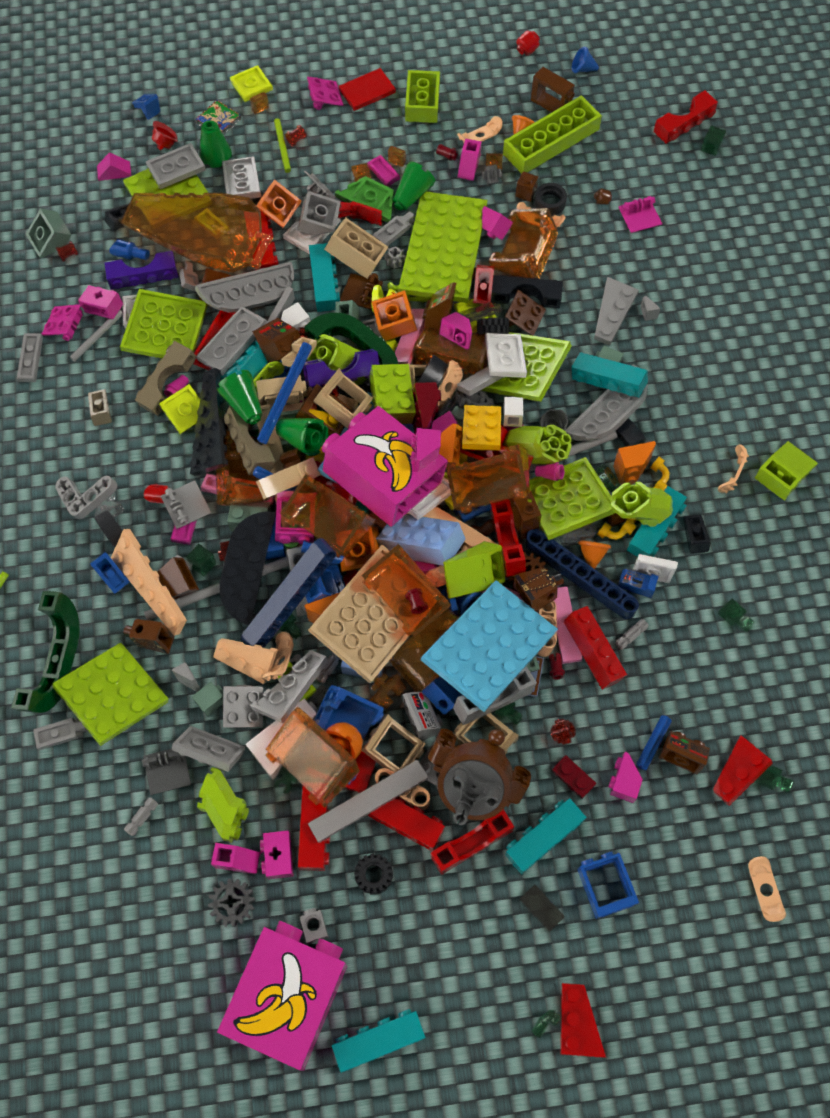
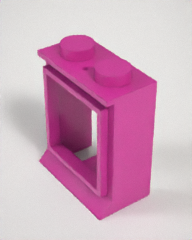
(287, 535)

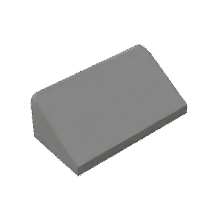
(186, 677)

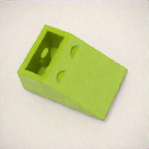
(785, 470)
(474, 569)

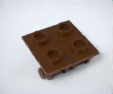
(360, 289)
(525, 313)

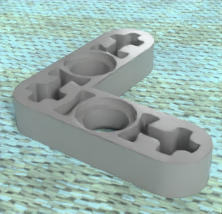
(80, 500)

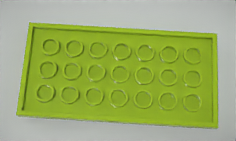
(443, 245)

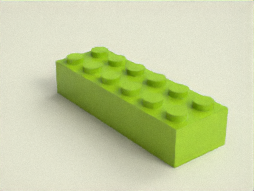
(552, 134)

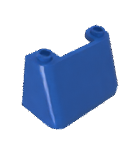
(347, 707)

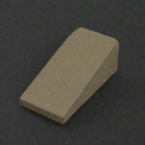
(99, 407)

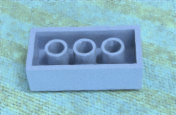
(424, 539)

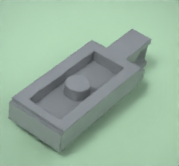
(394, 228)
(58, 733)

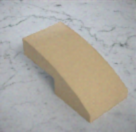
(290, 357)

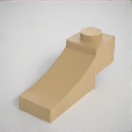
(287, 478)

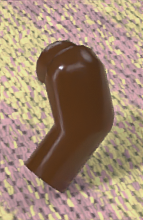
(486, 529)

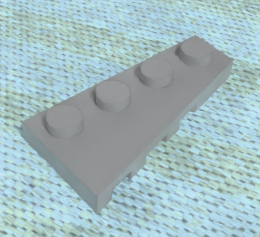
(614, 308)
(284, 696)

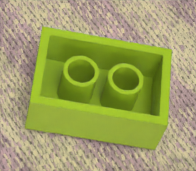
(422, 96)
(393, 391)

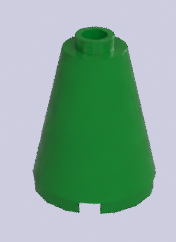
(213, 145)
(412, 185)
(241, 396)
(303, 433)

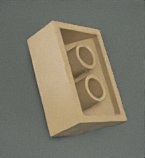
(356, 248)

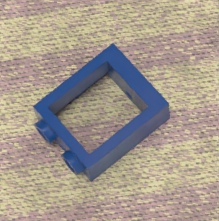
(331, 579)
(608, 858)

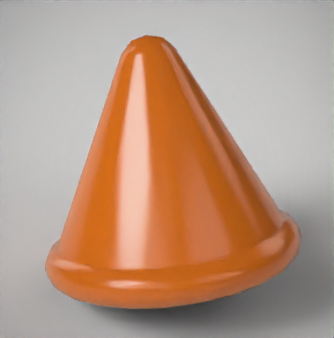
(520, 122)
(593, 552)

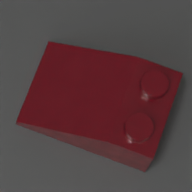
(426, 404)

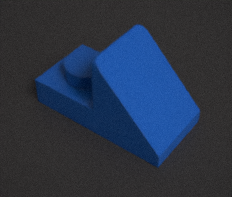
(149, 104)
(109, 572)

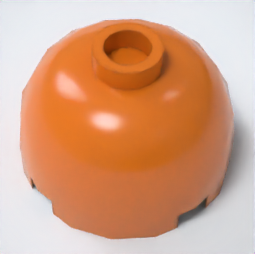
(347, 737)

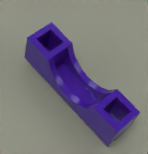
(161, 268)
(318, 373)

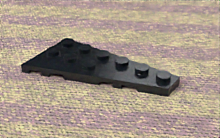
(210, 428)

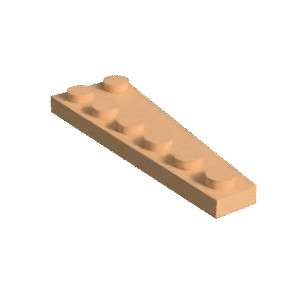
(146, 581)

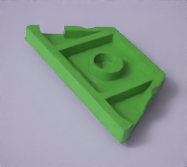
(371, 194)

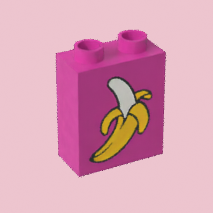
(376, 465)
(284, 995)

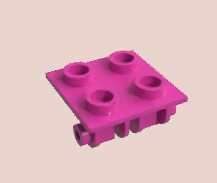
(323, 92)
(640, 214)
(63, 321)

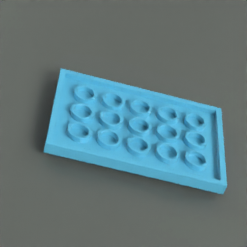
(489, 645)

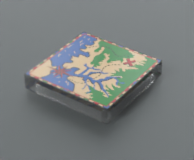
(221, 114)

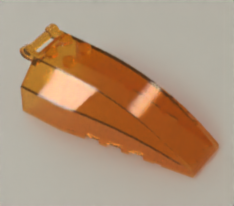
(206, 228)

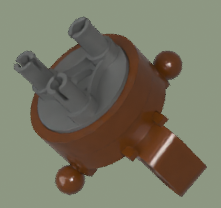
(476, 776)

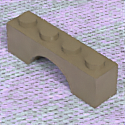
(177, 359)
(251, 452)

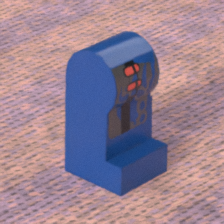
(638, 582)

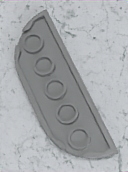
(247, 289)
(605, 415)

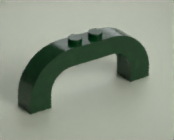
(350, 327)
(60, 655)

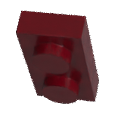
(573, 777)

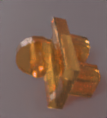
(393, 683)

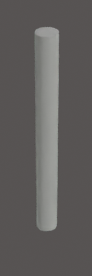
(94, 337)

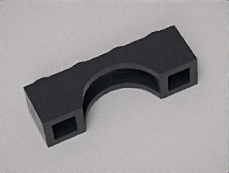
(546, 291)

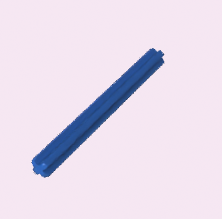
(284, 393)

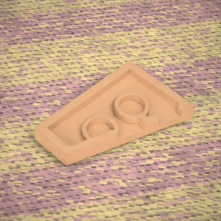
(247, 659)

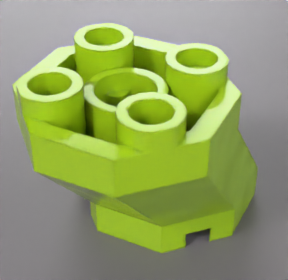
(334, 354)
(545, 444)
(642, 503)
(222, 806)

